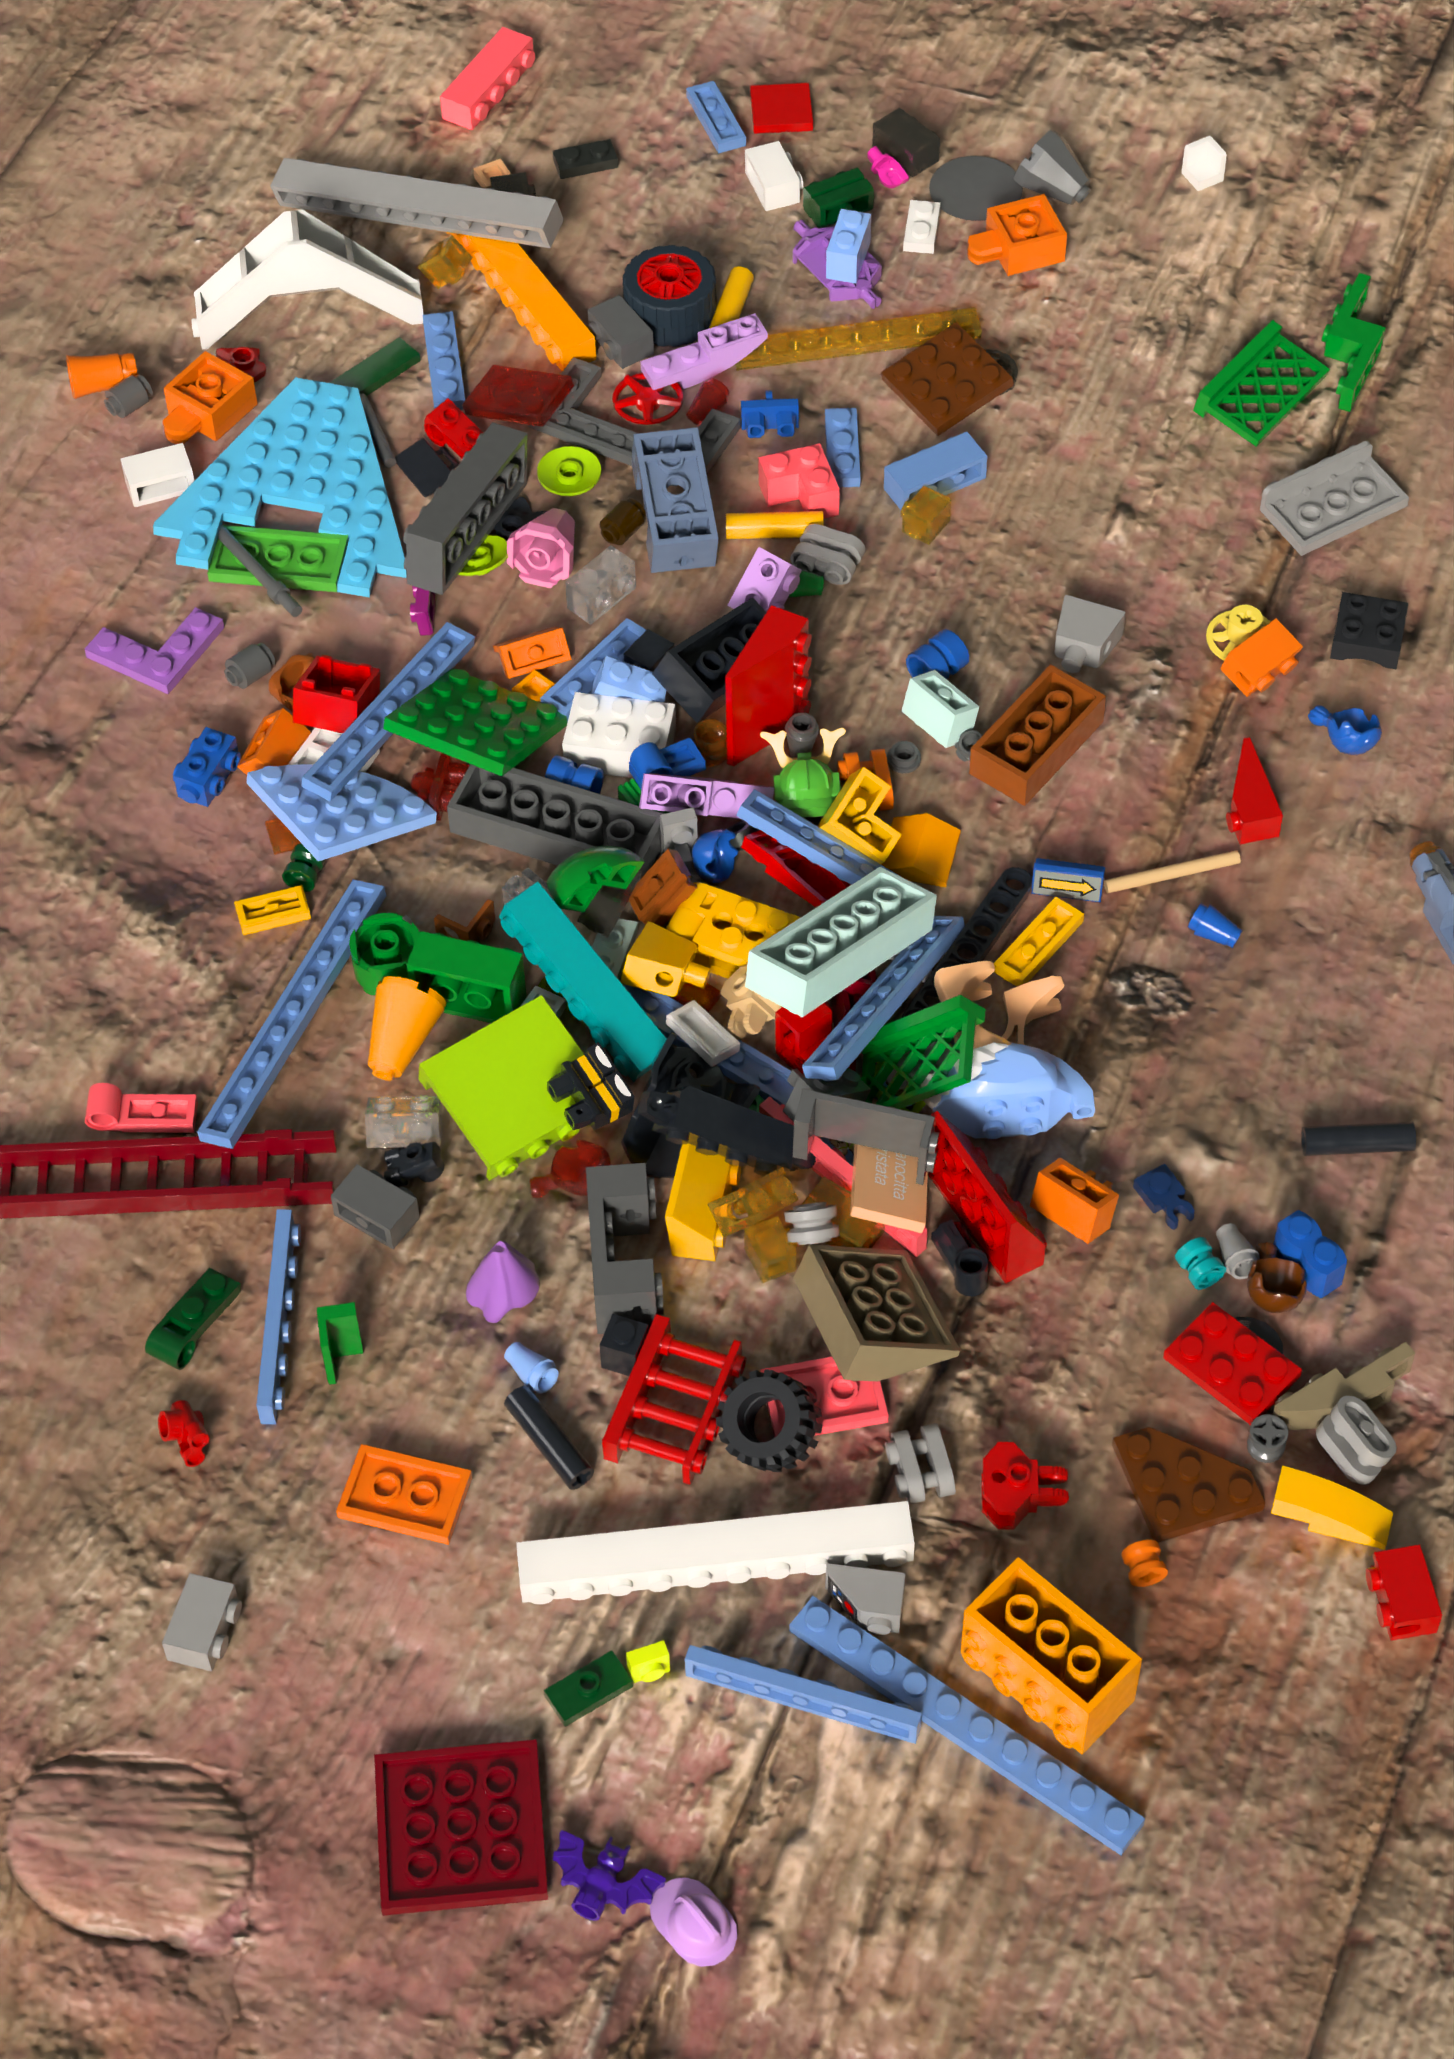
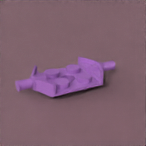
(812, 253)

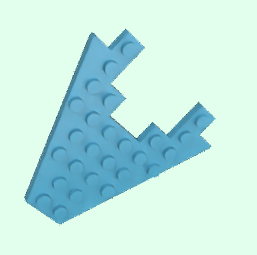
(302, 454)

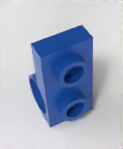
(677, 759)

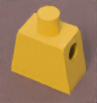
(663, 962)

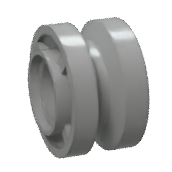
(812, 1223)

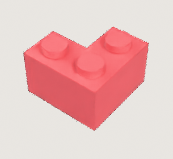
(800, 476)

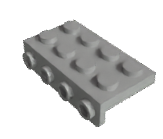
(1331, 499)

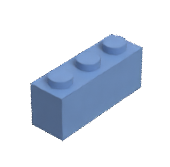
(941, 468)

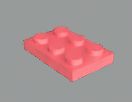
(842, 1402)

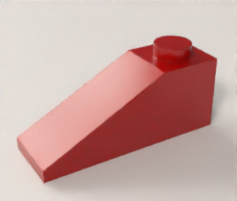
(1253, 806)

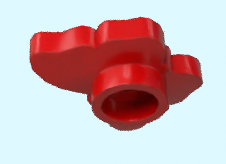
(244, 359)

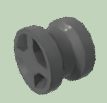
(1274, 1432)

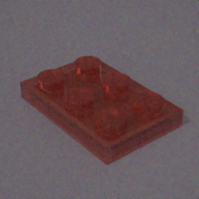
(518, 395)

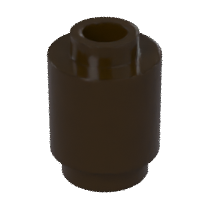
(622, 521)

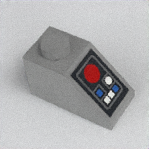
(868, 1596)

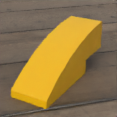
(1331, 1508)

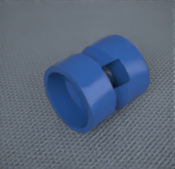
(943, 653)
(583, 777)

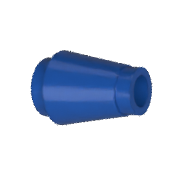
(1214, 926)

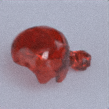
(569, 1169)

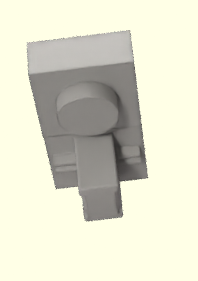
(679, 833)

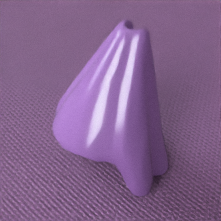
(502, 1282)

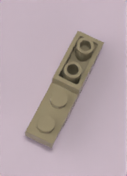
(1370, 1384)

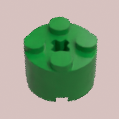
(381, 949)

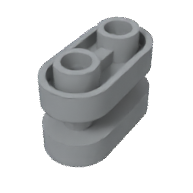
(828, 553)
(1356, 1440)
(910, 1481)

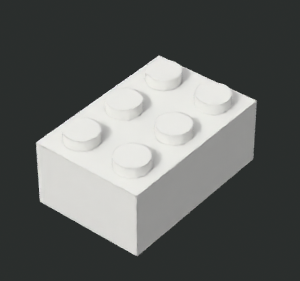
(609, 728)

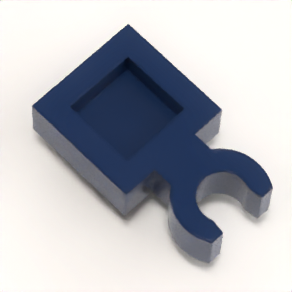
(1163, 1191)

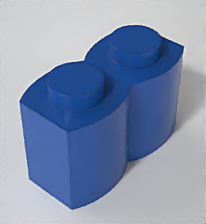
(1301, 1241)

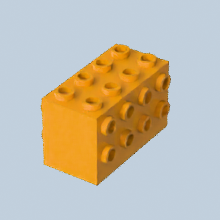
(1049, 1656)

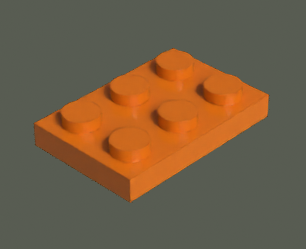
(404, 1494)

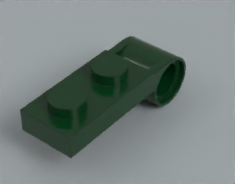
(176, 1334)

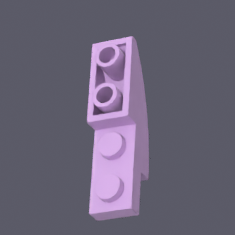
(712, 354)
(704, 794)

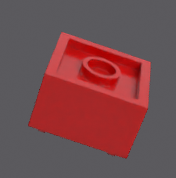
(334, 693)

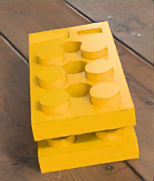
(725, 927)

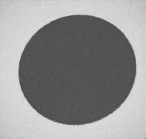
(973, 185)

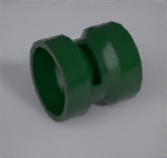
(302, 869)

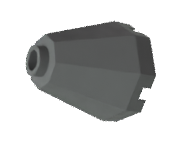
(1054, 170)

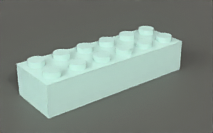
(840, 941)

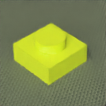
(648, 1662)

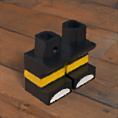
(595, 1087)

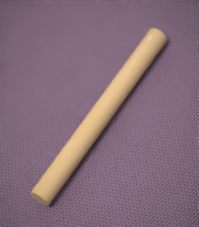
(1172, 871)

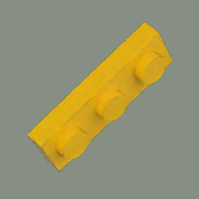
(1038, 942)

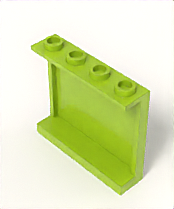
(499, 1086)

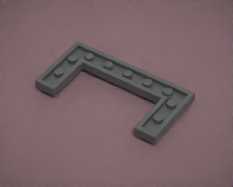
(615, 441)

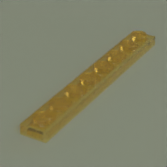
(857, 338)

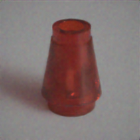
(710, 395)

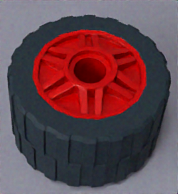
(671, 293)

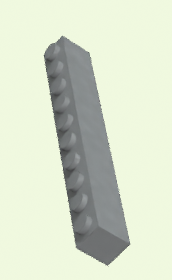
(417, 202)

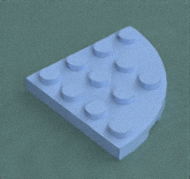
(358, 816)

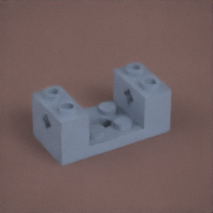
(681, 525)

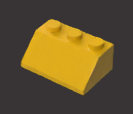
(688, 1217)

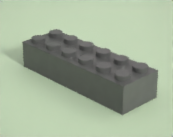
(466, 508)
(548, 817)

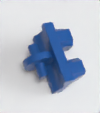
(769, 414)

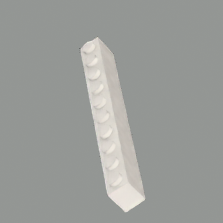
(714, 1552)

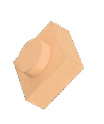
(484, 172)

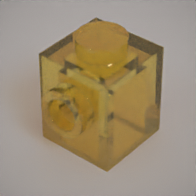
(445, 262)
(926, 515)
(769, 1249)

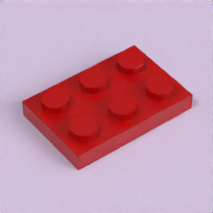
(1232, 1363)

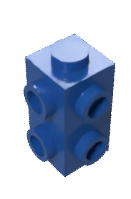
(206, 767)

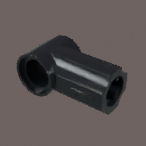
(961, 1258)

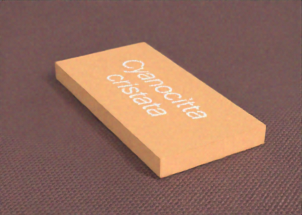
(887, 1189)

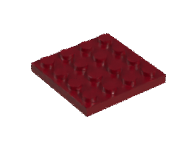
(460, 1827)

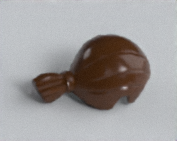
(1275, 1282)

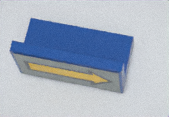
(1068, 880)

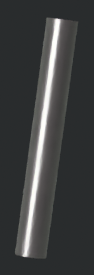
(377, 434)

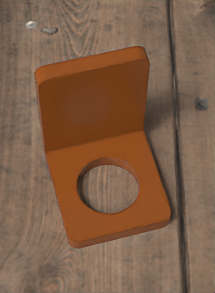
(477, 929)

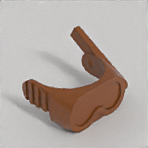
(287, 676)

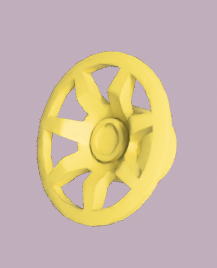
(1242, 624)

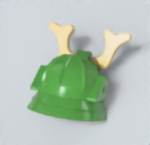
(805, 782)

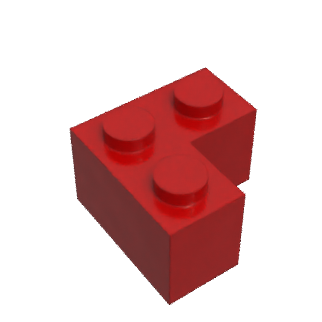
(800, 1036)

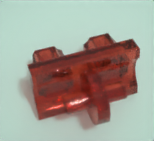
(438, 785)

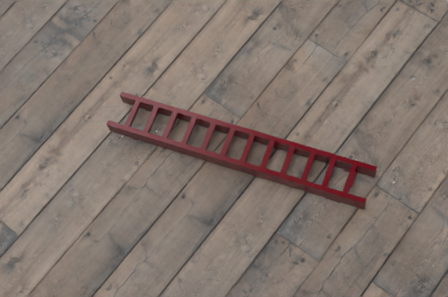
(153, 1150)

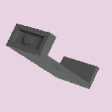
(866, 1126)

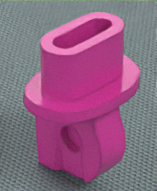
(888, 169)

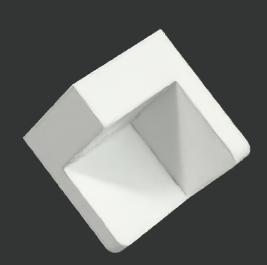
(1204, 163)

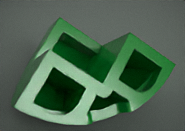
(581, 875)

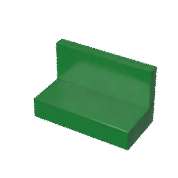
(338, 1334)

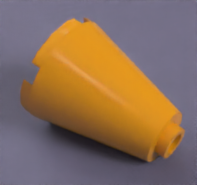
(400, 1024)

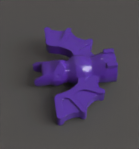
(599, 1884)

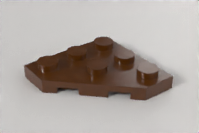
(1183, 1485)

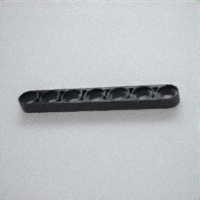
(973, 941)

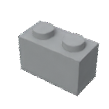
(201, 1622)

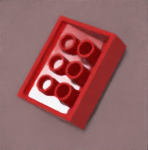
(767, 682)
(984, 1205)

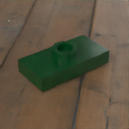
(588, 1688)

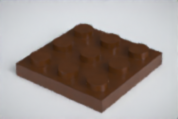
(947, 379)

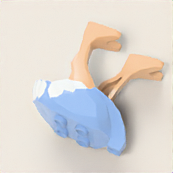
(1011, 1084)

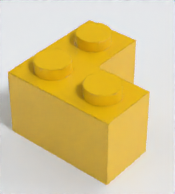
(853, 817)

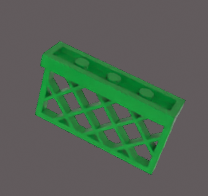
(1237, 373)
(915, 1034)

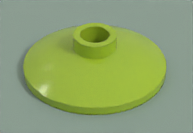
(569, 471)
(487, 557)

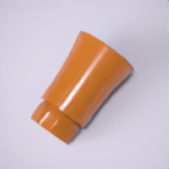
(98, 372)

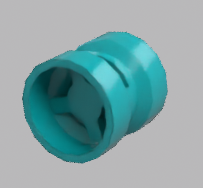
(1200, 1263)

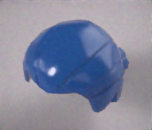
(1348, 729)

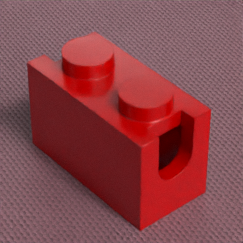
(1404, 1593)

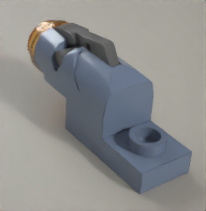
(1436, 881)

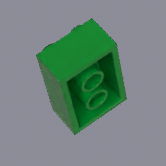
(471, 976)

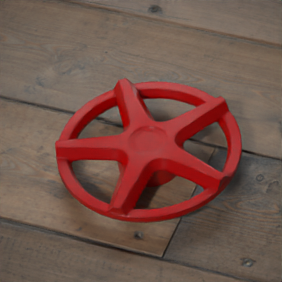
(646, 400)

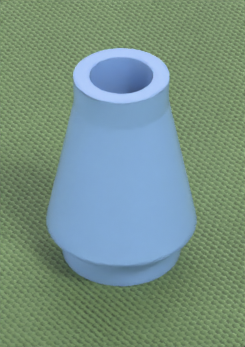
(531, 1367)

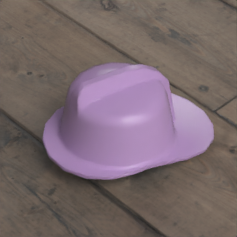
(694, 1921)

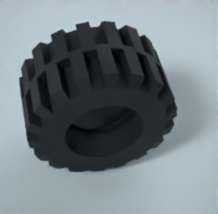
(741, 1411)

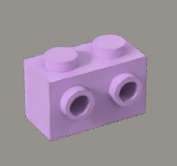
(767, 581)

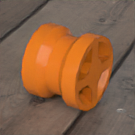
(1144, 1563)

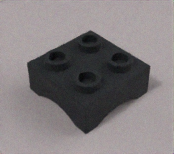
(1369, 629)

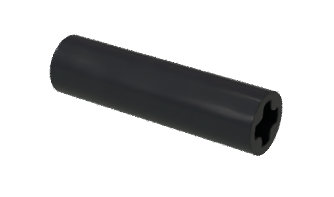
(1358, 1138)
(549, 1437)

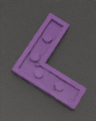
(157, 668)

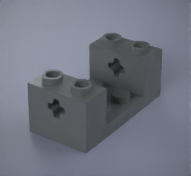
(621, 1205)

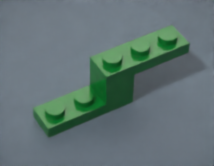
(1353, 341)

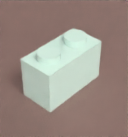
(939, 708)

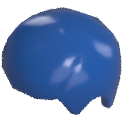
(714, 855)

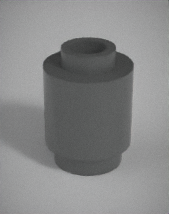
(128, 396)
(249, 665)

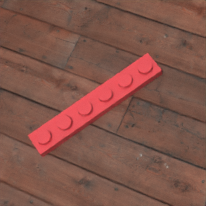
(834, 1166)

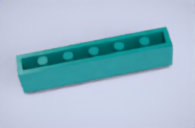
(583, 980)

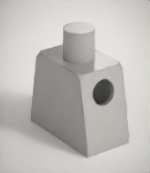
(1087, 633)

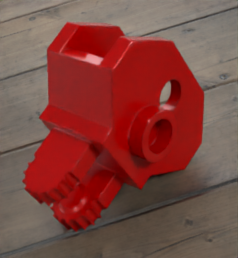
(1012, 1486)

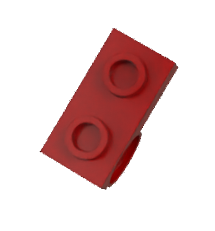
(451, 427)

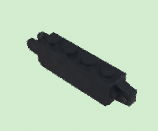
(723, 1129)

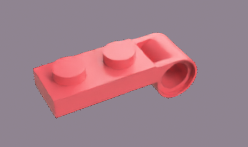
(155, 1113)

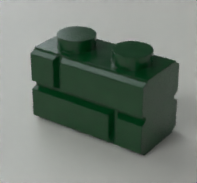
(843, 191)

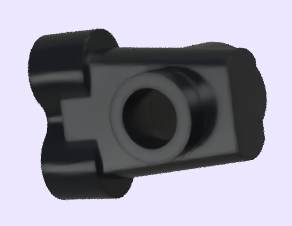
(413, 1162)

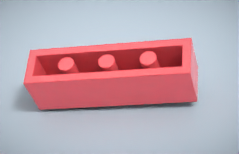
(487, 78)

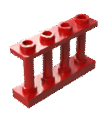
(648, 1374)

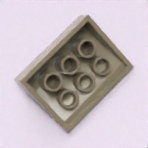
(873, 1311)

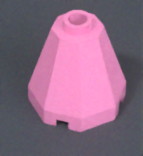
(543, 548)

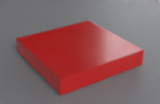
(781, 108)

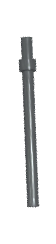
(275, 589)

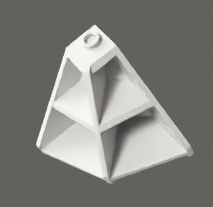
(299, 258)

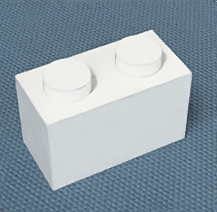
(773, 175)
(157, 474)

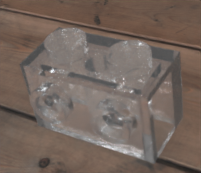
(600, 584)
(403, 1121)

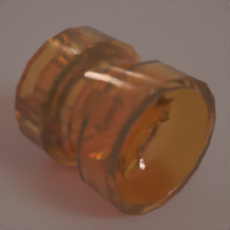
(711, 741)

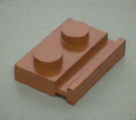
(662, 889)

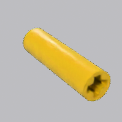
(733, 296)
(770, 524)

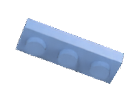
(716, 117)
(843, 445)

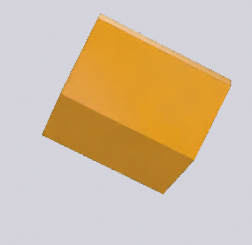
(924, 849)

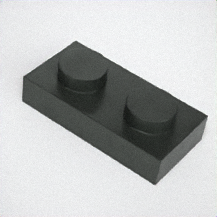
(585, 159)

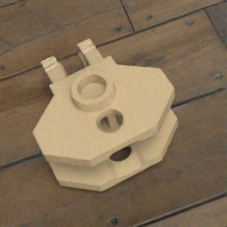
(747, 1007)

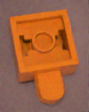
(1020, 236)
(207, 399)

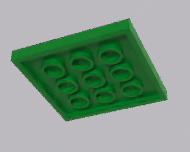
(476, 721)

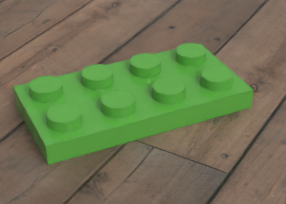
(290, 556)

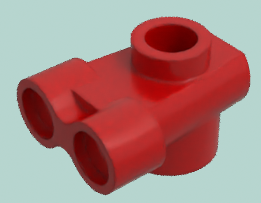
(187, 1428)

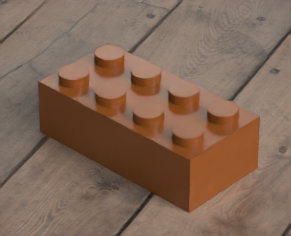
(1037, 735)

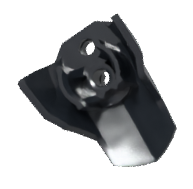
(671, 1071)

